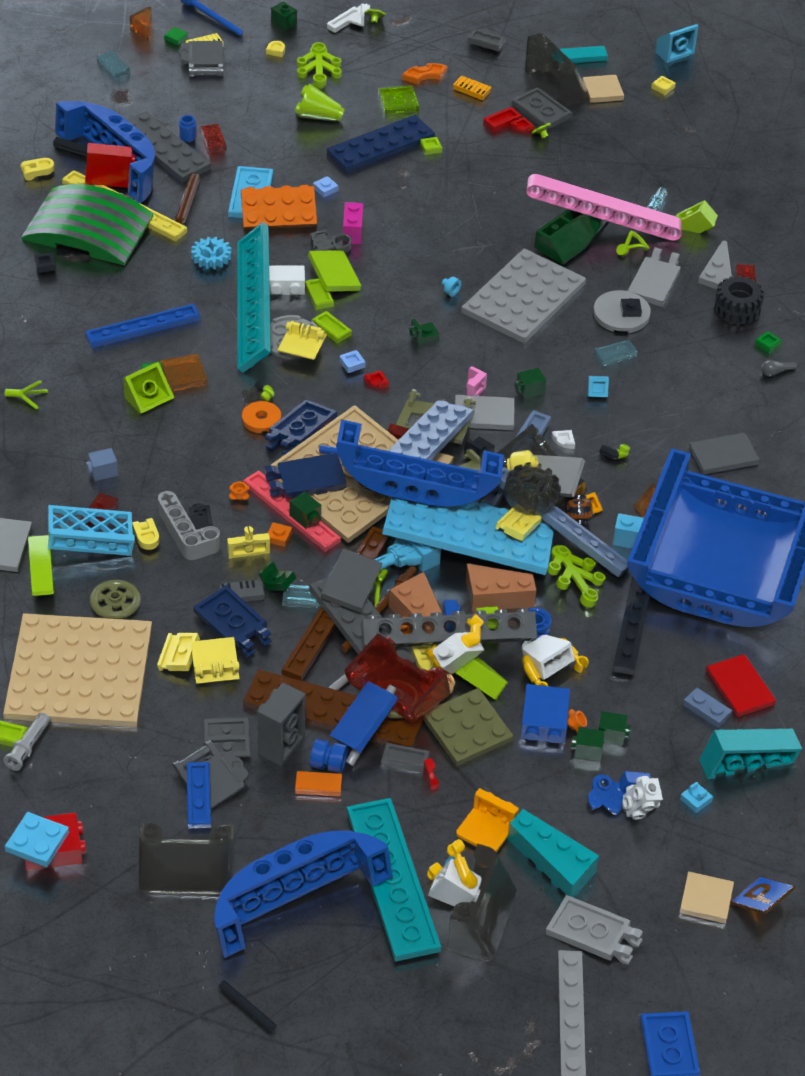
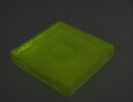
(398, 99)

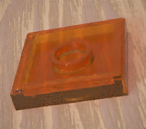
(184, 372)

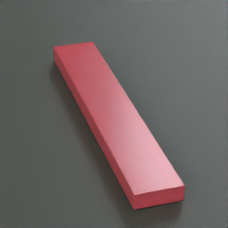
(317, 533)

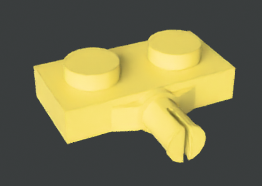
(248, 544)

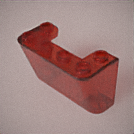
(415, 688)

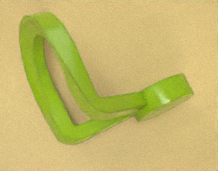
(623, 249)

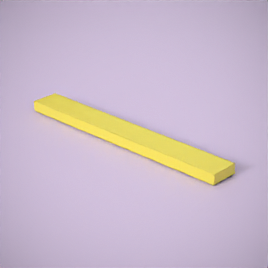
(158, 223)

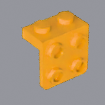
(487, 821)

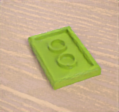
(334, 270)

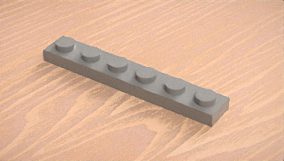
(571, 1013)

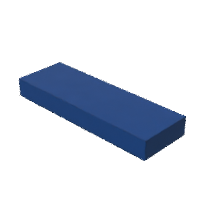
(198, 795)

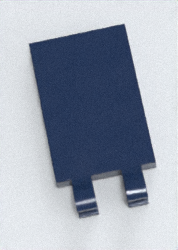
(299, 425)
(306, 475)
(233, 617)

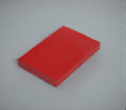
(740, 685)

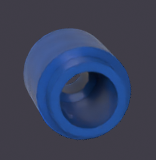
(187, 128)

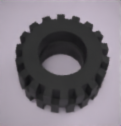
(739, 300)

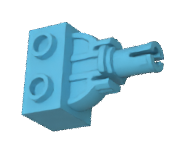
(410, 553)

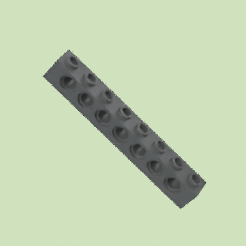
(525, 631)

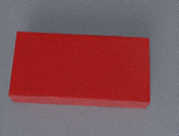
(501, 119)

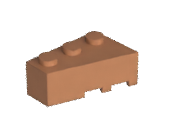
(499, 588)
(414, 597)

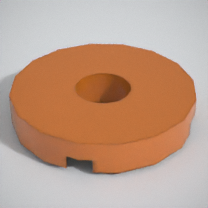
(257, 409)

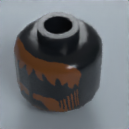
(579, 509)

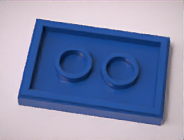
(364, 717)
(669, 1044)

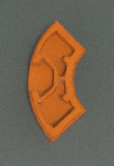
(430, 71)

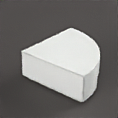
(564, 439)

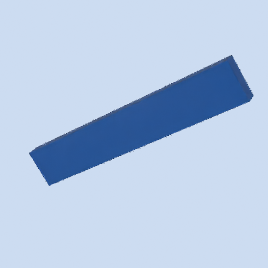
(142, 325)

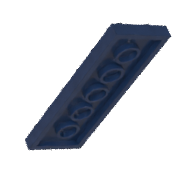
(380, 143)

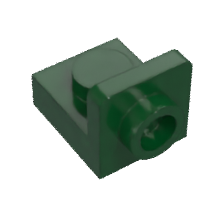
(423, 333)
(276, 579)

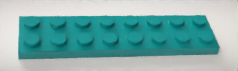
(400, 897)

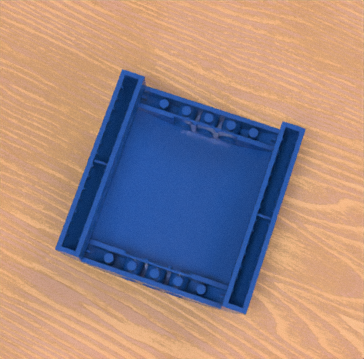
(720, 548)

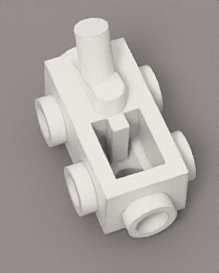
(639, 799)

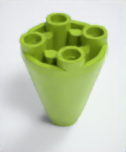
(318, 106)

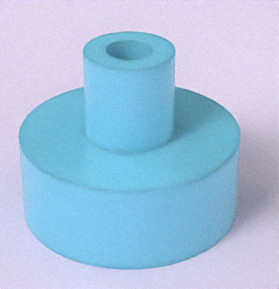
(451, 286)

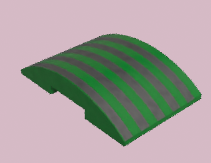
(90, 221)

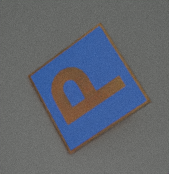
(762, 895)

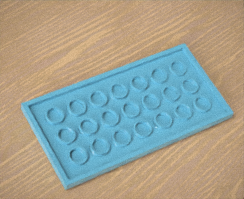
(469, 531)

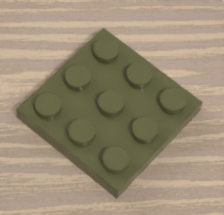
(467, 727)

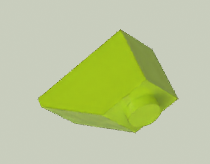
(698, 218)

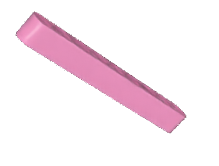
(593, 204)

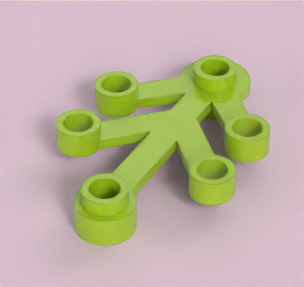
(318, 51)
(563, 555)

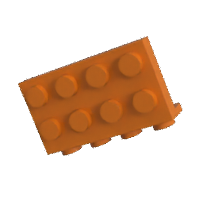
(279, 207)

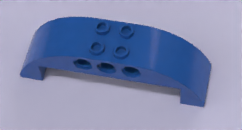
(107, 127)
(416, 477)
(293, 873)

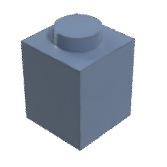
(102, 464)

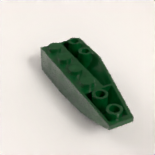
(567, 235)

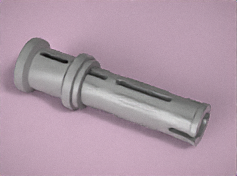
(23, 747)

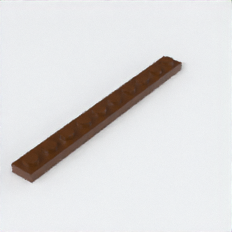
(322, 625)

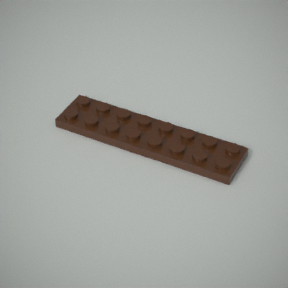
(327, 707)

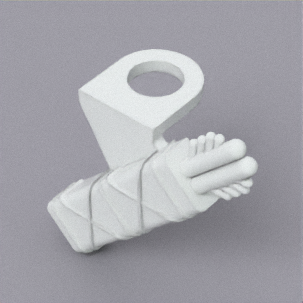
(353, 15)

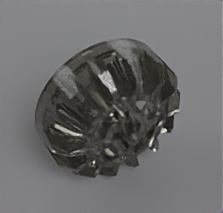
(535, 493)

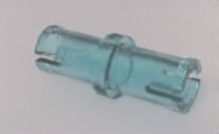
(657, 200)

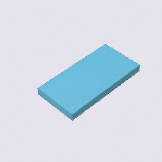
(246, 178)

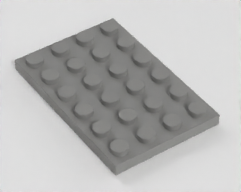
(523, 295)

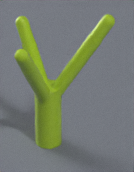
(26, 391)
(382, 574)

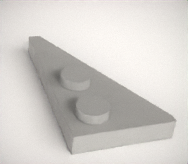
(717, 268)

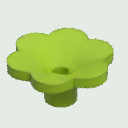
(375, 14)
(542, 130)

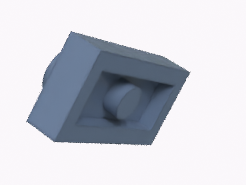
(707, 707)

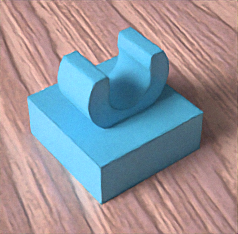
(598, 386)
(696, 797)

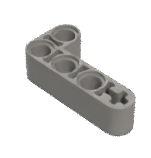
(191, 542)

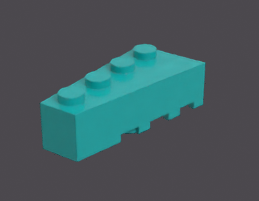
(748, 750)
(554, 853)

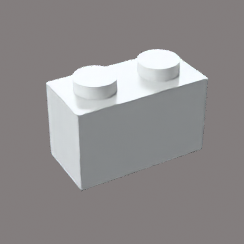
(286, 280)

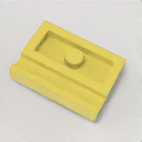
(518, 524)
(177, 652)

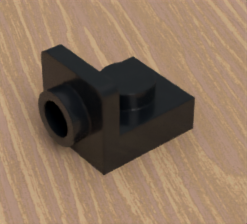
(478, 446)
(200, 515)

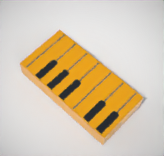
(472, 88)

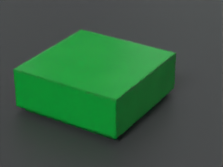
(176, 36)
(768, 342)

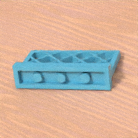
(89, 540)

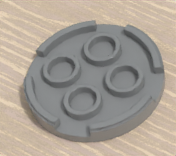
(609, 315)
(278, 331)

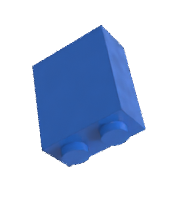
(545, 713)

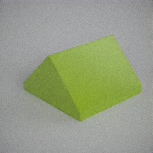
(147, 388)

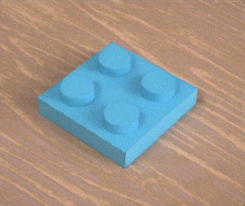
(37, 839)

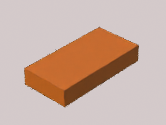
(318, 783)

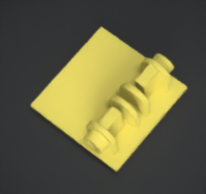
(302, 341)
(215, 660)

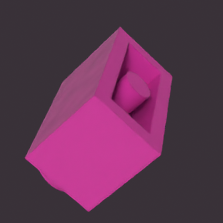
(353, 221)

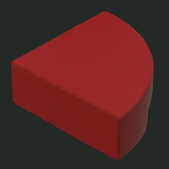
(522, 125)
(376, 380)
(429, 766)

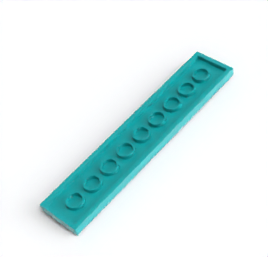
(253, 298)

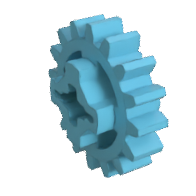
(211, 252)

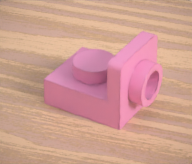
(476, 381)

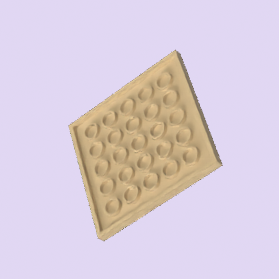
(353, 508)
(79, 670)

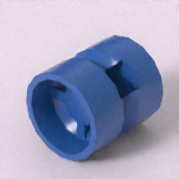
(328, 756)

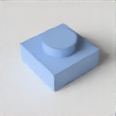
(325, 187)
(352, 361)

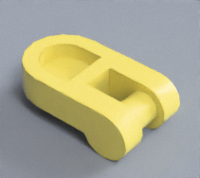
(37, 167)
(146, 534)
(421, 657)

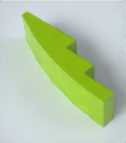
(40, 566)

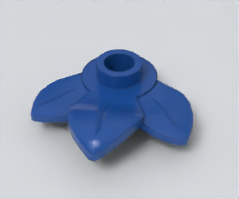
(609, 796)

